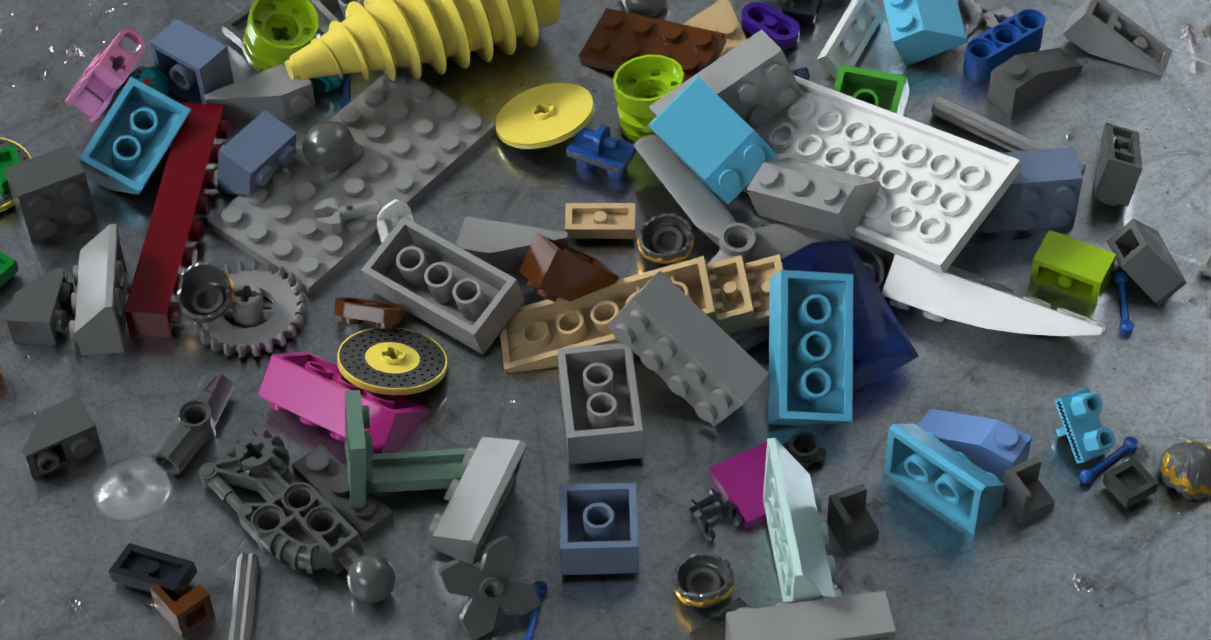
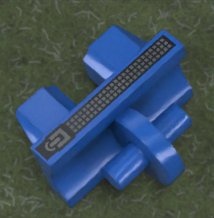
(601, 150)

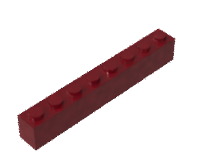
(177, 221)

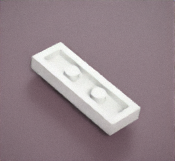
(850, 36)

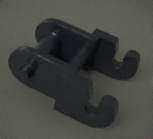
(724, 508)

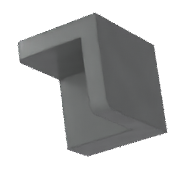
(1025, 493)
(850, 518)

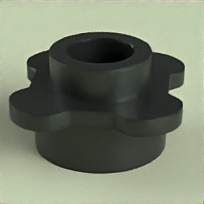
(805, 442)

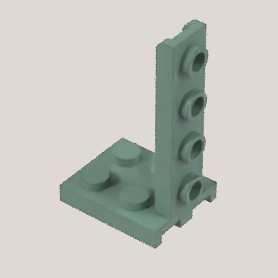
(391, 471)

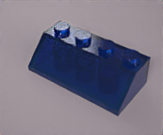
(877, 335)

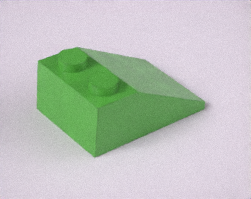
(874, 87)

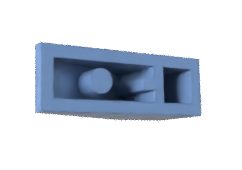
(983, 440)

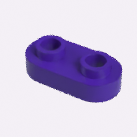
(777, 25)

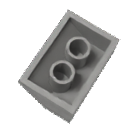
(811, 196)
(100, 295)
(476, 497)

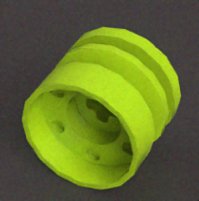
(277, 31)
(638, 86)

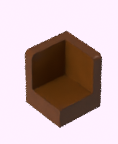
(187, 612)

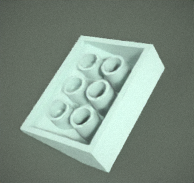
(795, 528)

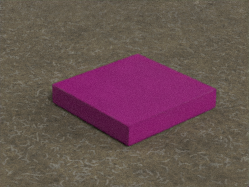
(742, 483)

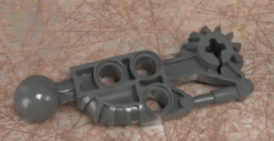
(297, 538)

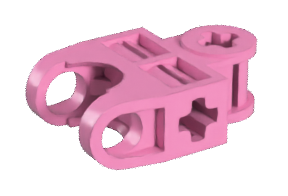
(105, 75)

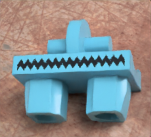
(1083, 425)

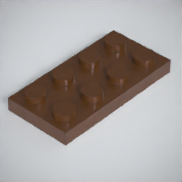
(626, 35)

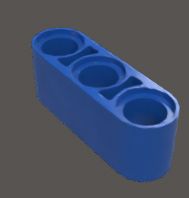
(1013, 36)

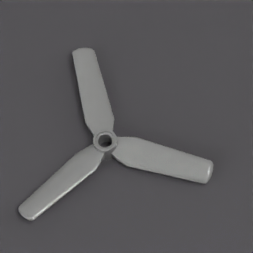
(717, 221)

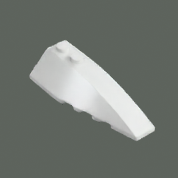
(964, 299)

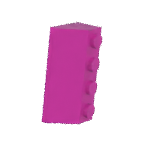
(317, 394)

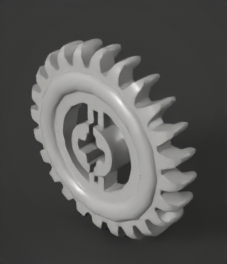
(250, 312)

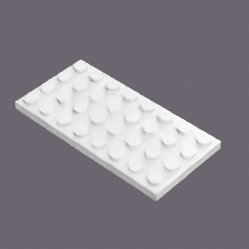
(931, 181)

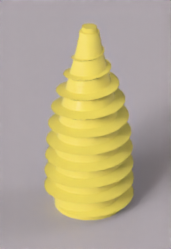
(419, 32)

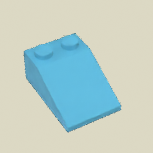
(712, 139)

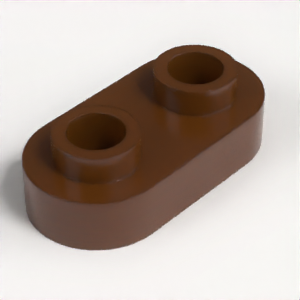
(355, 310)

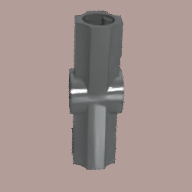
(195, 423)

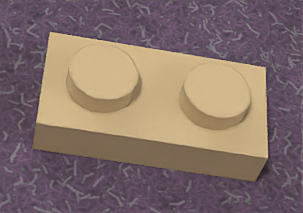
(600, 220)

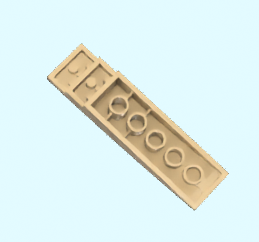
(727, 291)

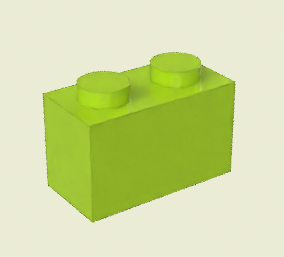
(1072, 267)

